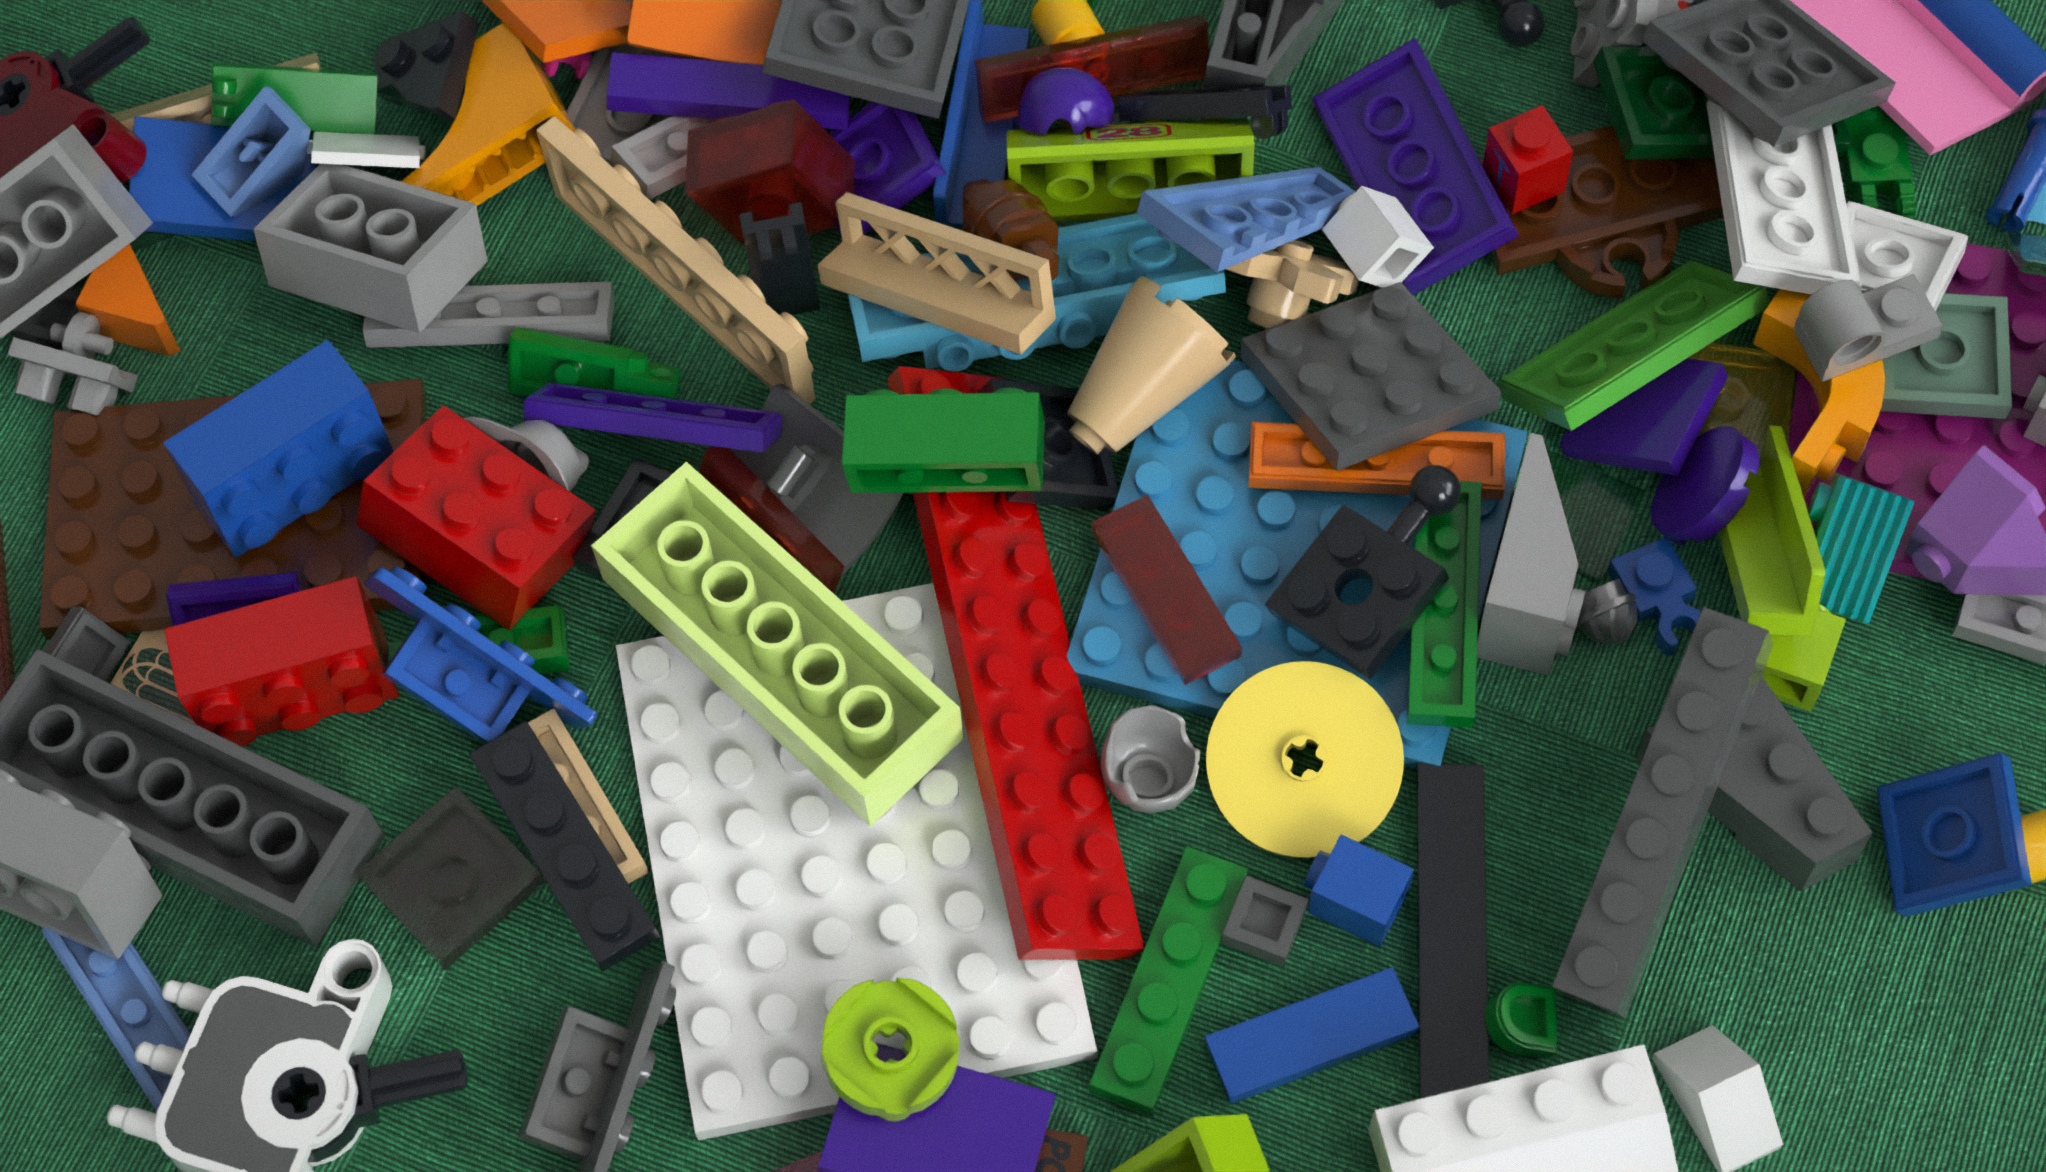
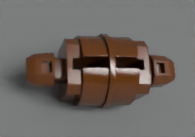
(1011, 217)

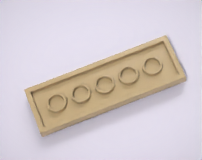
(679, 266)

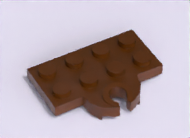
(1613, 213)

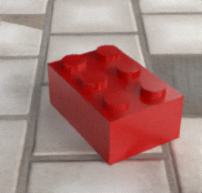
(474, 517)
(282, 662)

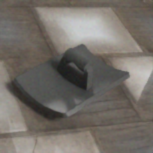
(810, 480)

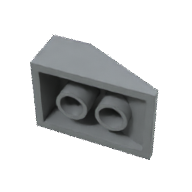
(1531, 592)

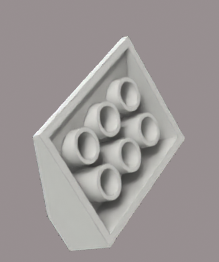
(1556, 1119)

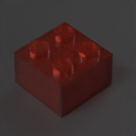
(765, 164)

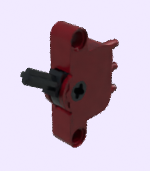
(53, 92)

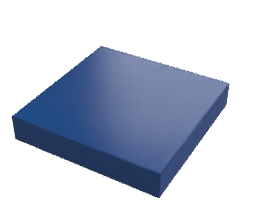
(1953, 835)

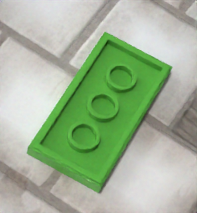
(1632, 344)

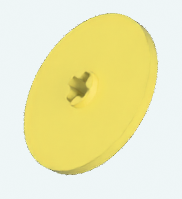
(1287, 710)

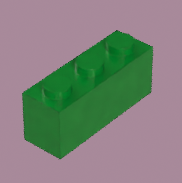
(943, 441)

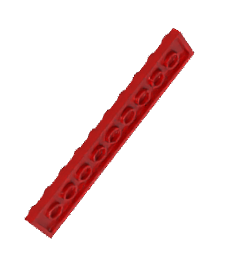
(1025, 717)

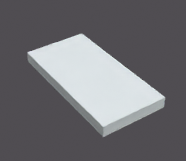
(1782, 207)

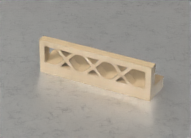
(939, 287)

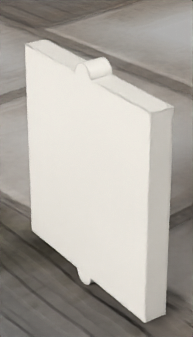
(366, 149)

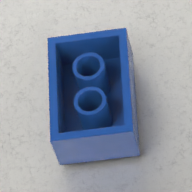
(280, 448)

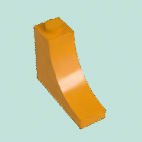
(497, 122)

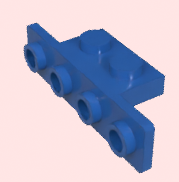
(462, 670)

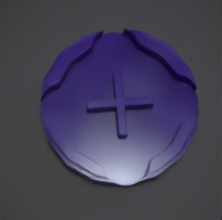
(1706, 488)

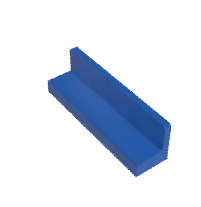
(969, 145)

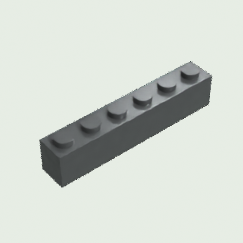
(1664, 812)

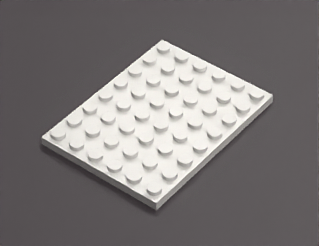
(792, 899)

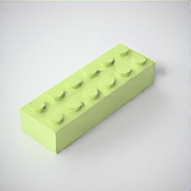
(779, 643)

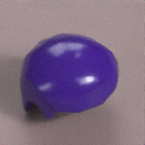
(1064, 95)

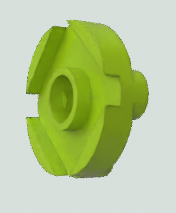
(885, 1008)

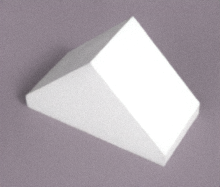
(1721, 1097)

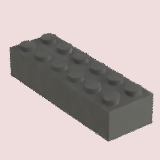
(188, 797)

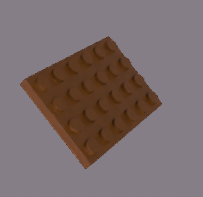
(130, 528)

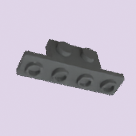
(592, 1076)

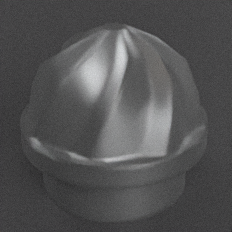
(1608, 613)

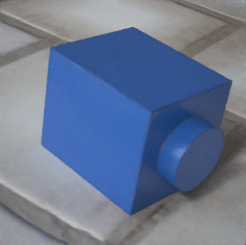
(1358, 889)

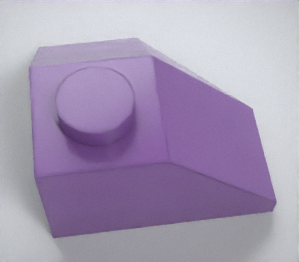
(1983, 532)

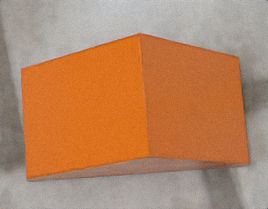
(126, 305)

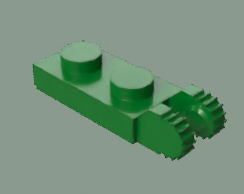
(1878, 162)

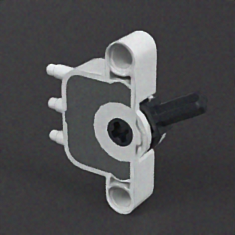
(264, 1050)

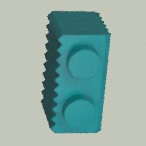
(1857, 540)

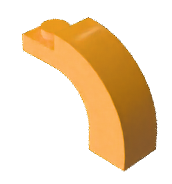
(1846, 402)

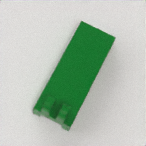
(320, 97)

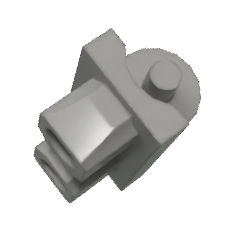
(44, 366)

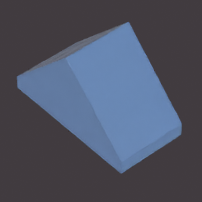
(255, 155)

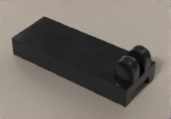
(1263, 103)
(781, 261)

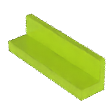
(1774, 547)

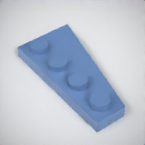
(1244, 215)

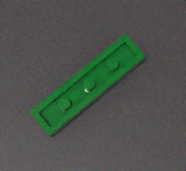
(1446, 632)
(1168, 982)

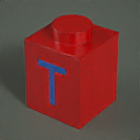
(1527, 159)

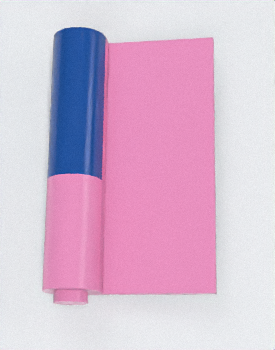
(1951, 61)

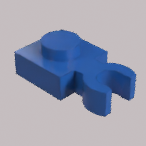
(1660, 588)

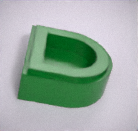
(1524, 1020)

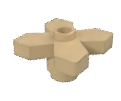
(1289, 279)

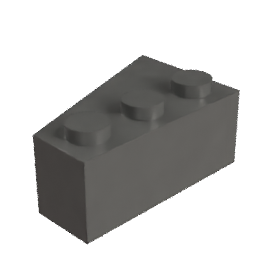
(1264, 40)
(1784, 798)

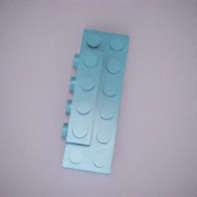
(1093, 278)

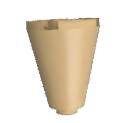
(1144, 368)

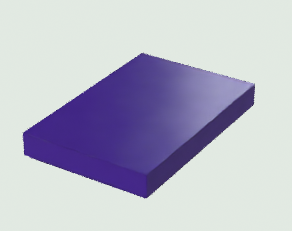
(972, 1127)

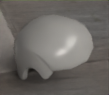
(1149, 759)

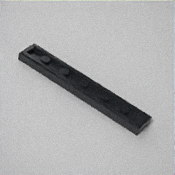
(1451, 928)

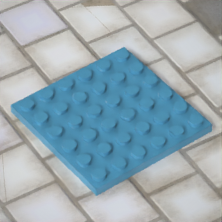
(1242, 550)

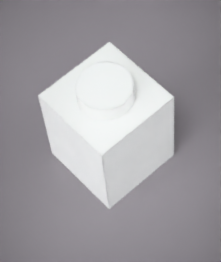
(1377, 237)

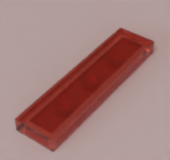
(1119, 59)

